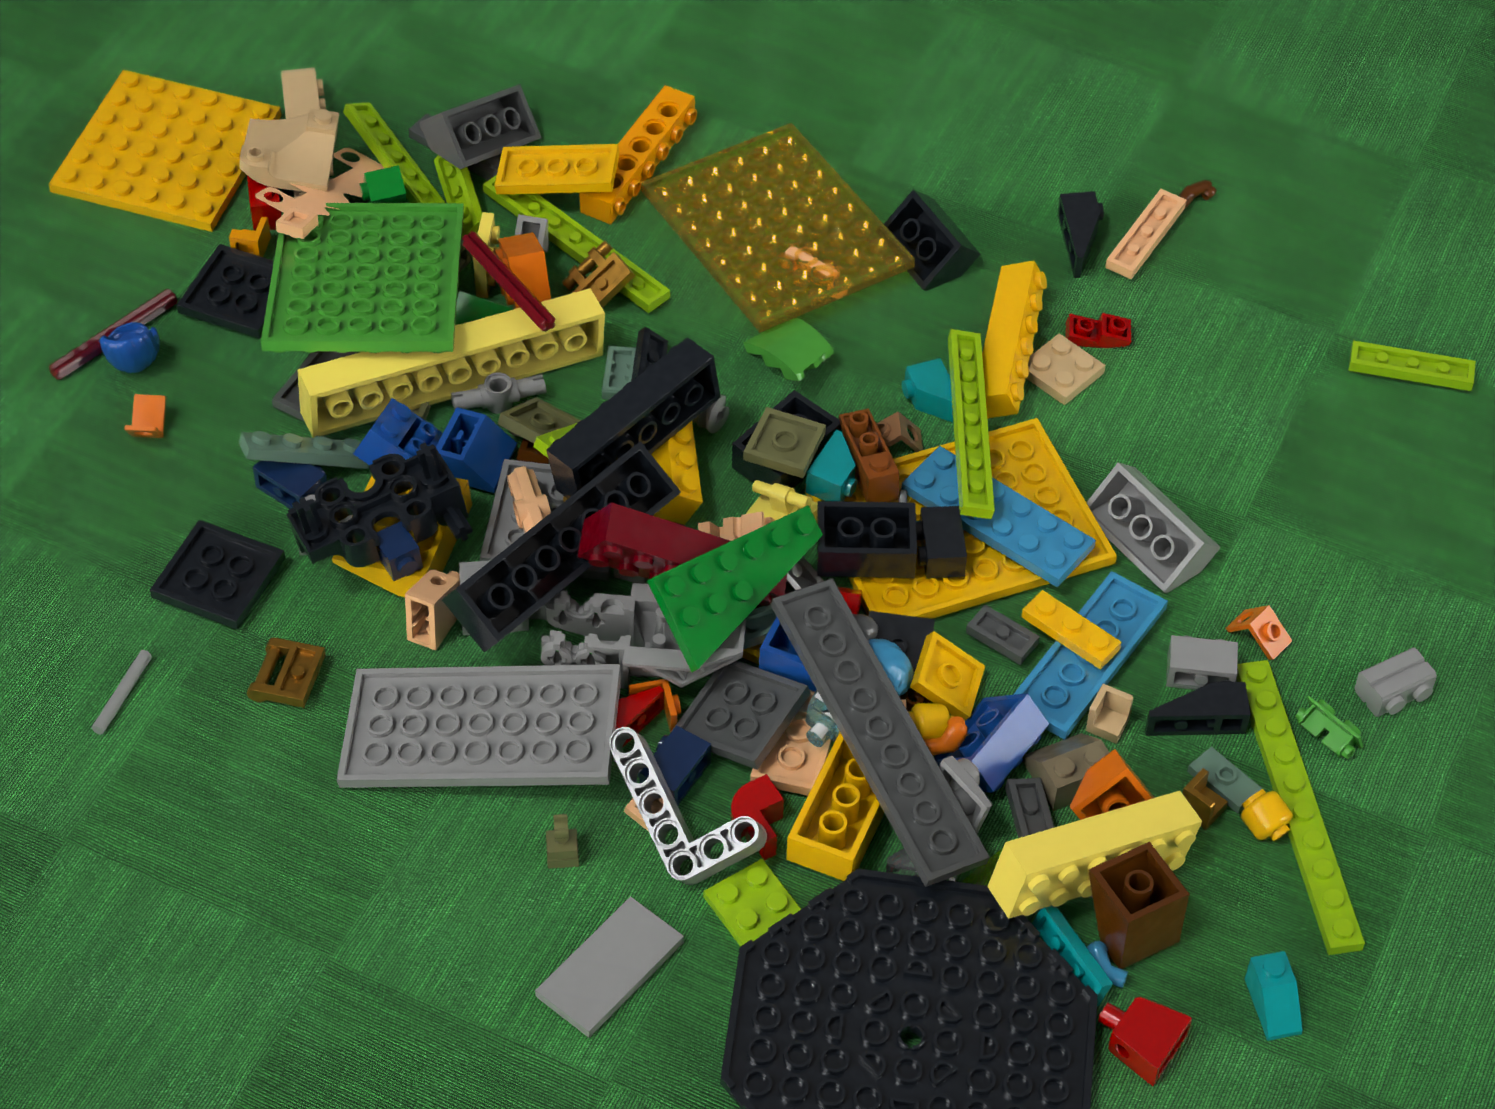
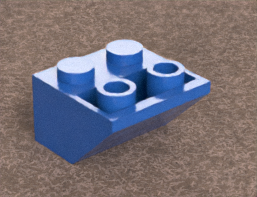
(397, 432)
(475, 449)

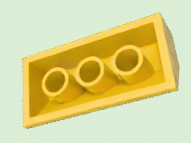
(680, 463)

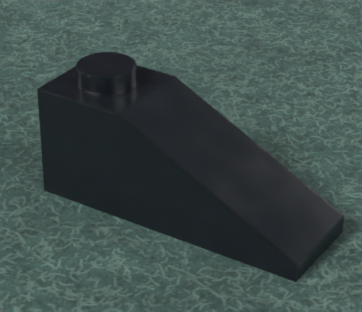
(1079, 222)
(1205, 711)

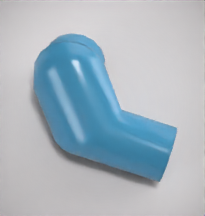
(1099, 952)

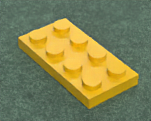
(557, 169)

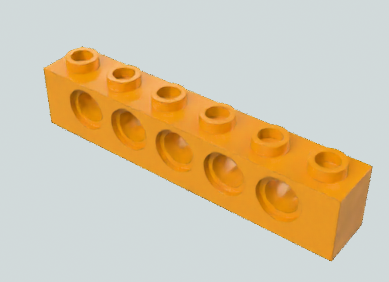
(641, 152)

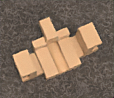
(736, 526)

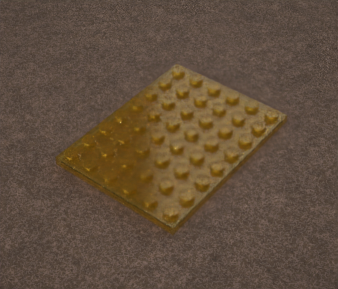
(759, 200)

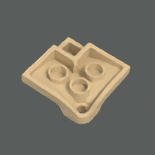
(291, 150)

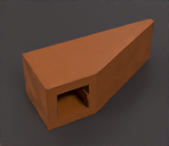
(874, 464)

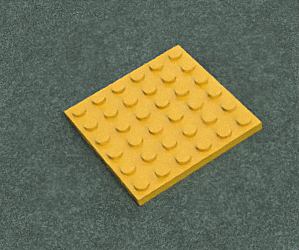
(161, 150)

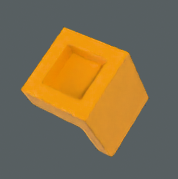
(250, 240)

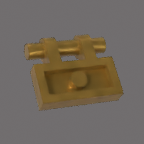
(606, 279)

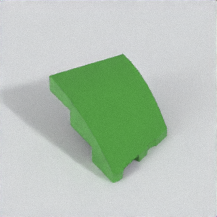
(792, 347)

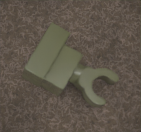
(562, 844)

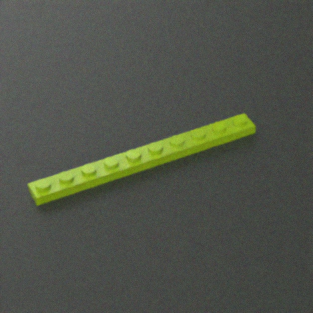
(1307, 829)

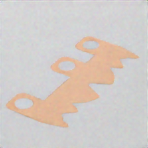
(316, 200)

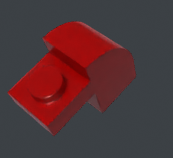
(764, 804)

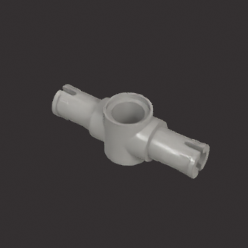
(499, 392)

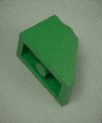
(383, 186)

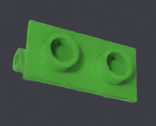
(1341, 734)

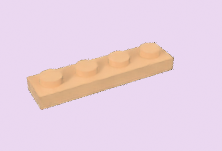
(1145, 234)

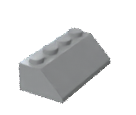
(1150, 528)

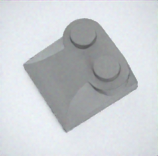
(964, 782)

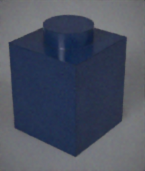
(398, 551)

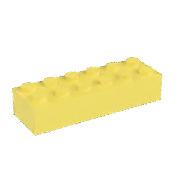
(1056, 862)

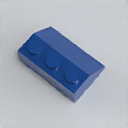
(999, 736)

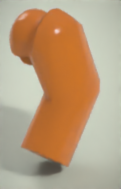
(951, 738)

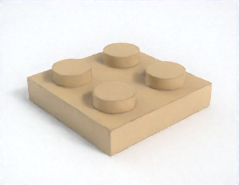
(1063, 369)

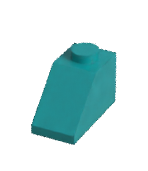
(929, 388)
(833, 471)
(1274, 995)

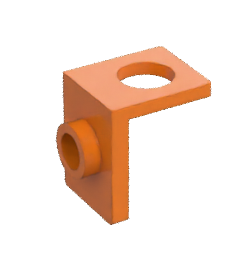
(147, 416)
(1265, 629)
(671, 702)

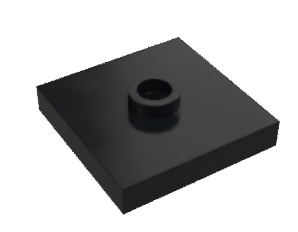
(904, 631)

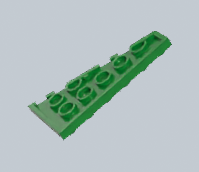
(720, 588)

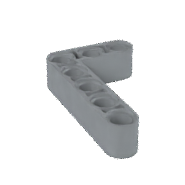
(670, 817)

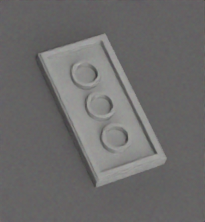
(609, 966)

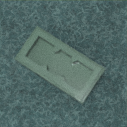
(617, 370)
(1225, 778)

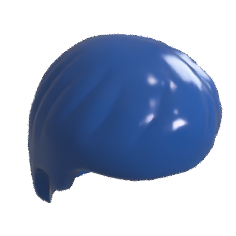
(131, 347)

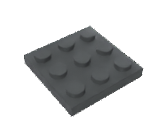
(744, 712)

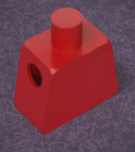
(1145, 1035)

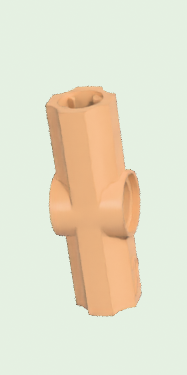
(528, 501)

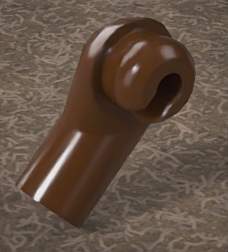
(1201, 188)

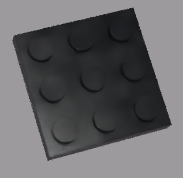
(230, 291)
(217, 574)

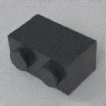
(942, 542)

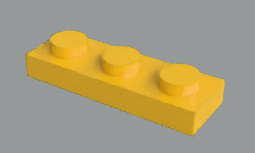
(1071, 629)

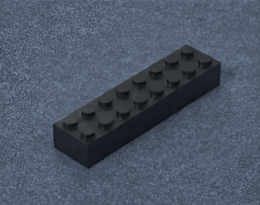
(547, 555)

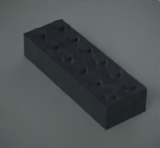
(644, 410)

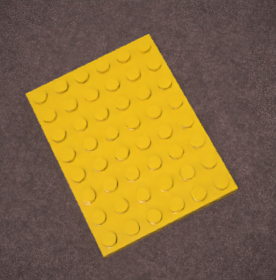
(1027, 464)

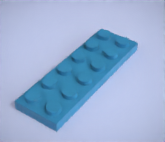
(1017, 526)
(1067, 684)

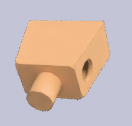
(426, 614)

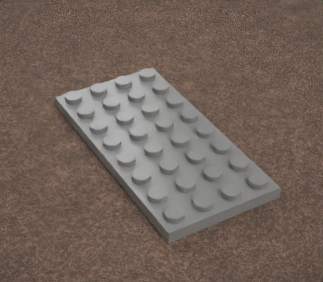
(480, 726)

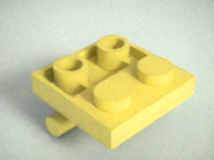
(779, 500)

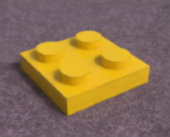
(947, 675)

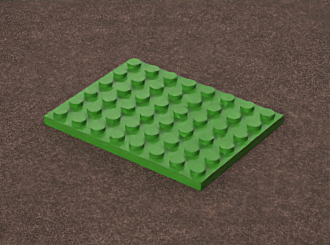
(368, 281)

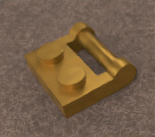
(295, 677)

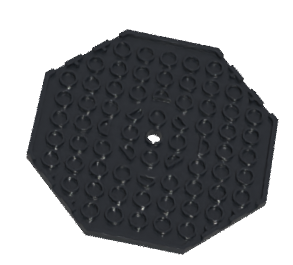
(887, 957)

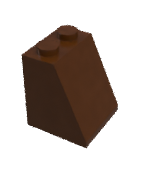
(1137, 905)

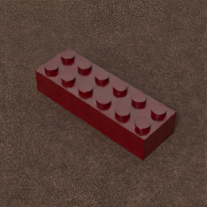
(646, 544)

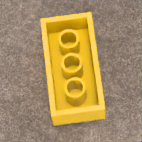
(836, 817)

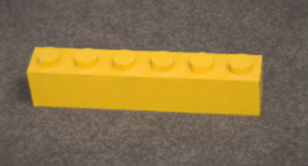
(1011, 336)

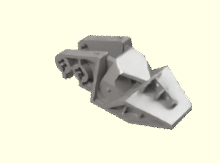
(629, 634)

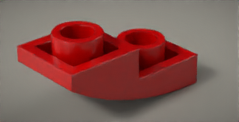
(1106, 332)

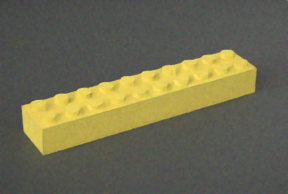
(361, 385)

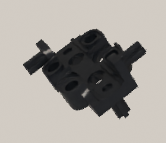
(433, 499)

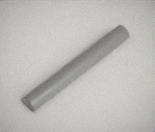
(121, 692)

